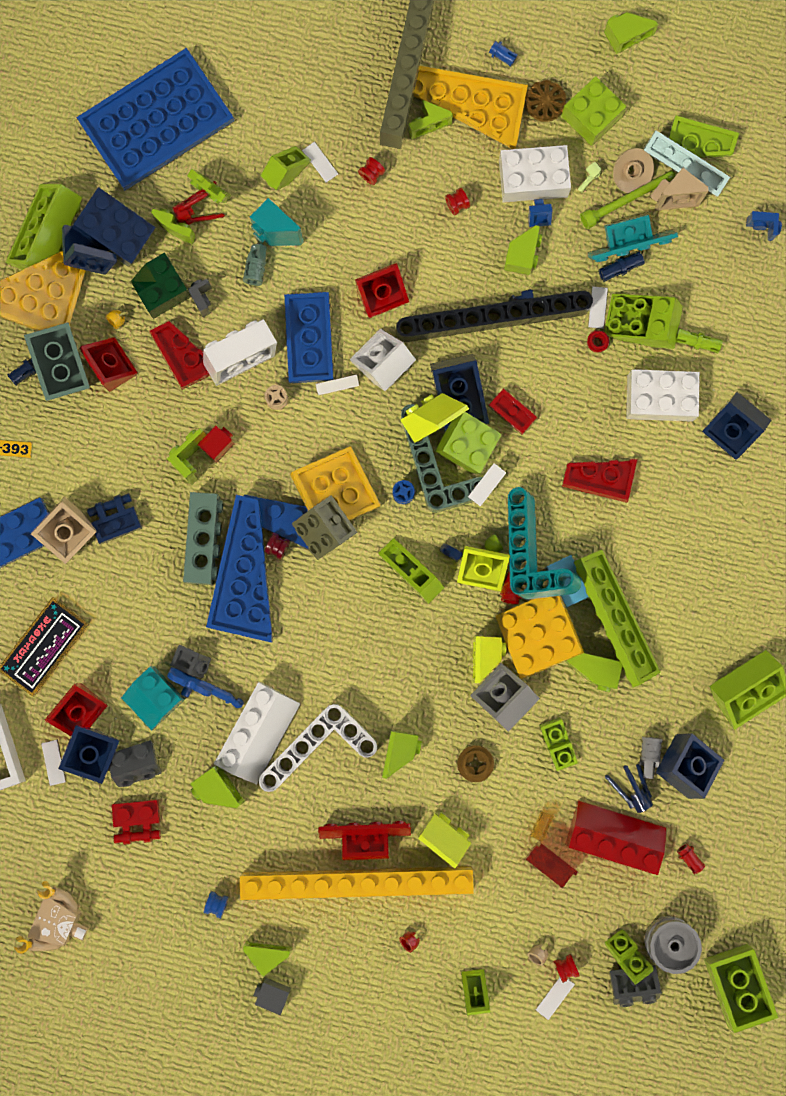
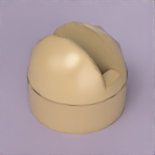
(538, 955)

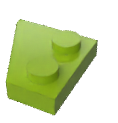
(215, 192)

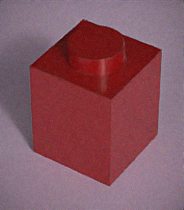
(216, 443)

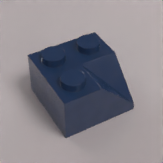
(690, 766)

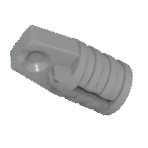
(650, 755)

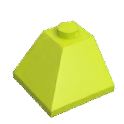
(486, 655)

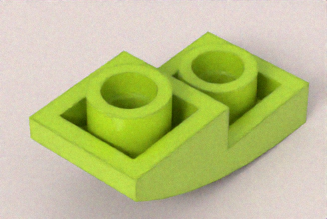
(168, 222)
(558, 744)
(628, 957)

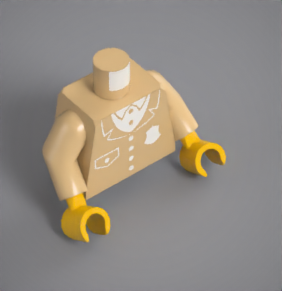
(54, 922)

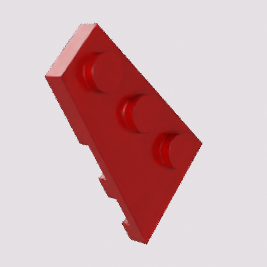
(180, 355)
(602, 479)

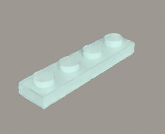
(678, 157)

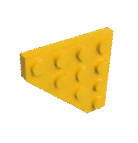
(41, 293)

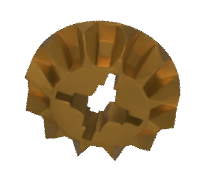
(483, 771)

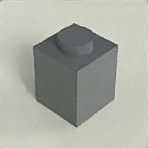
(271, 995)

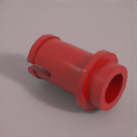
(690, 858)

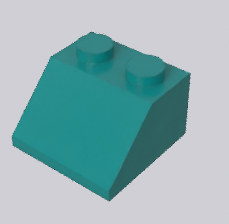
(274, 226)
(152, 697)

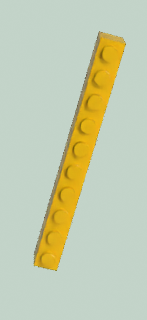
(356, 883)

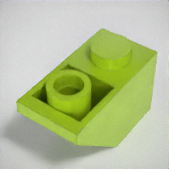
(521, 252)

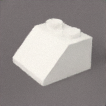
(383, 359)

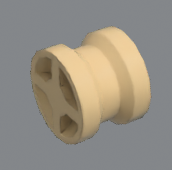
(273, 394)

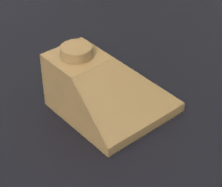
(64, 530)

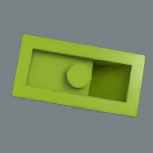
(434, 119)

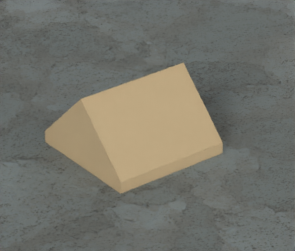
(682, 192)

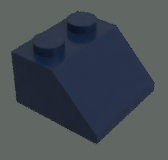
(737, 426)

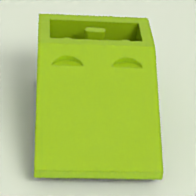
(644, 320)

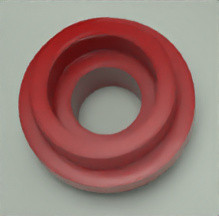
(598, 335)

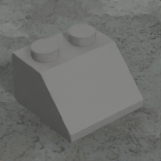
(505, 697)

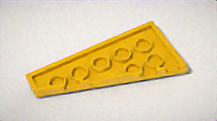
(477, 101)

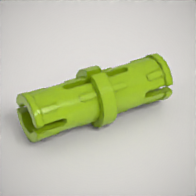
(699, 340)

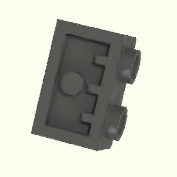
(626, 992)

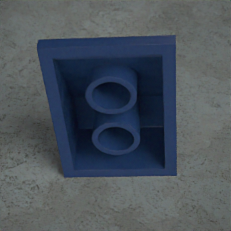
(461, 381)

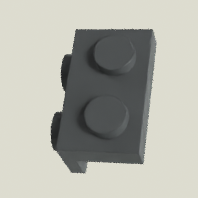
(134, 764)

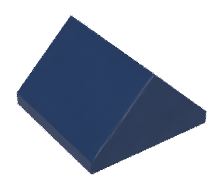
(89, 753)

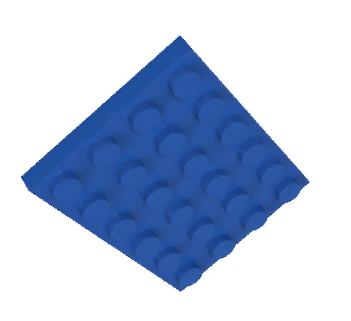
(155, 119)

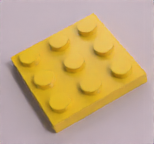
(340, 477)
(539, 635)

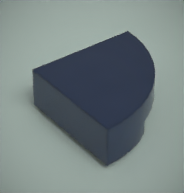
(525, 295)
(450, 552)

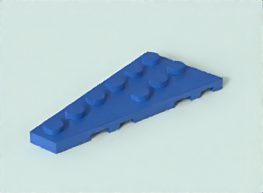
(241, 587)

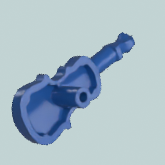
(191, 683)

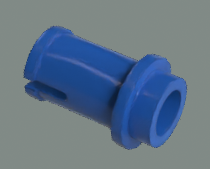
(503, 53)

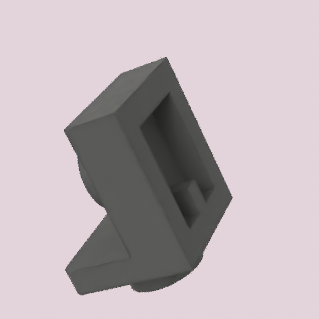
(201, 301)
(190, 662)

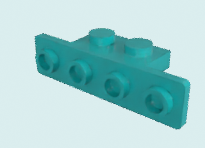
(630, 235)

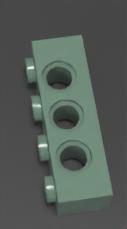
(197, 505)

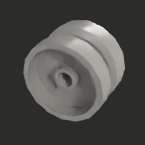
(675, 958)

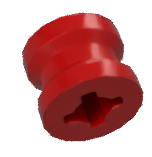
(371, 171)
(457, 201)
(566, 968)

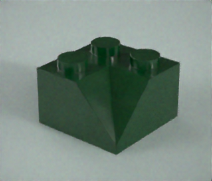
(159, 286)

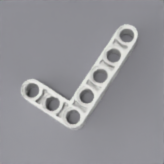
(313, 742)

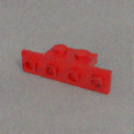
(365, 841)

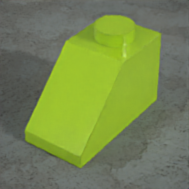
(628, 30)
(284, 167)

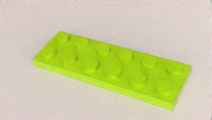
(617, 618)

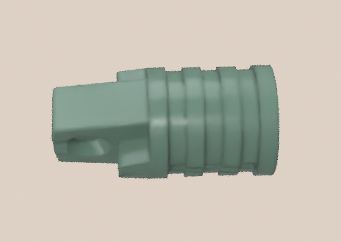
(255, 265)

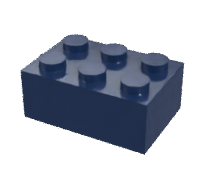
(113, 226)

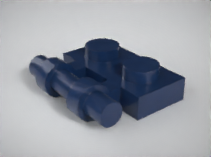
(117, 524)

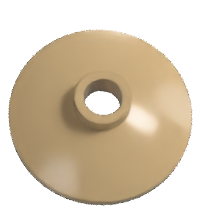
(641, 172)

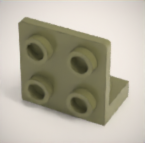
(324, 527)

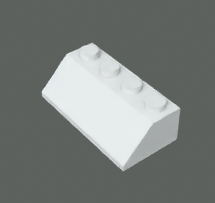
(257, 733)

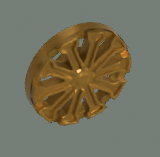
(545, 100)

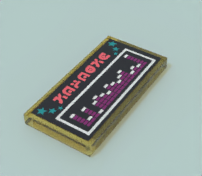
(43, 646)

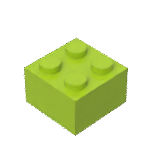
(593, 111)
(468, 443)

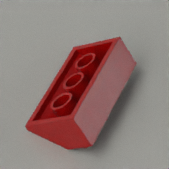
(617, 837)

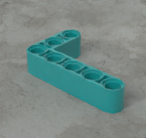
(528, 553)

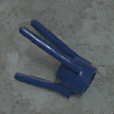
(641, 797)

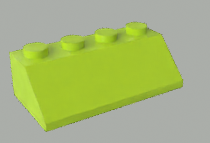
(42, 227)

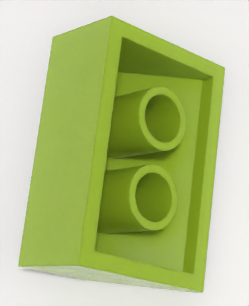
(750, 689)

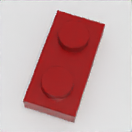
(512, 411)

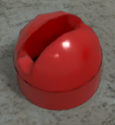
(409, 941)

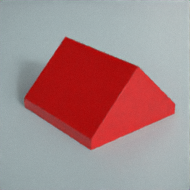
(381, 290)
(109, 362)
(77, 707)

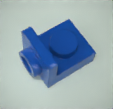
(765, 220)

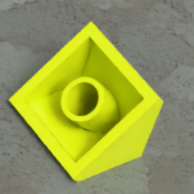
(483, 568)

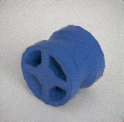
(401, 488)
(216, 904)

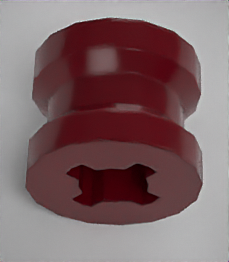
(277, 546)

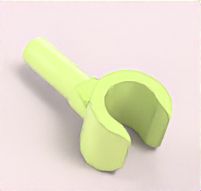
(594, 171)

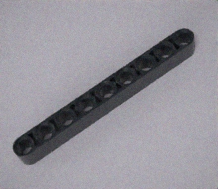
(502, 309)

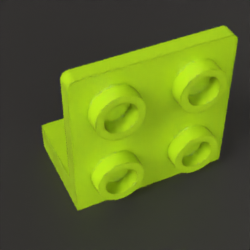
(180, 454)

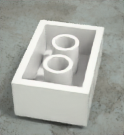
(534, 173)
(239, 351)
(662, 395)

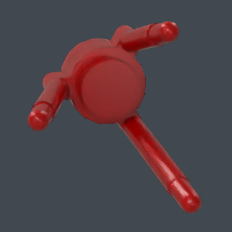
(185, 211)

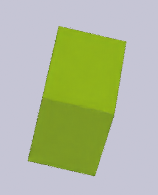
(266, 956)
(475, 992)

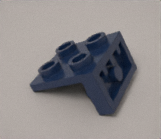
(85, 254)

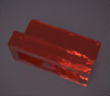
(550, 864)

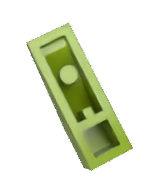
(411, 570)
(597, 670)

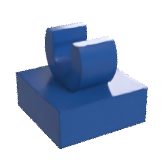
(540, 214)

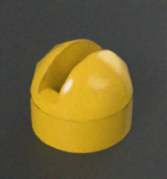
(114, 318)

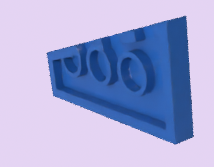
(279, 516)

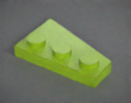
(702, 138)

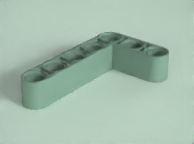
(431, 468)

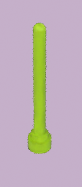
(590, 217)

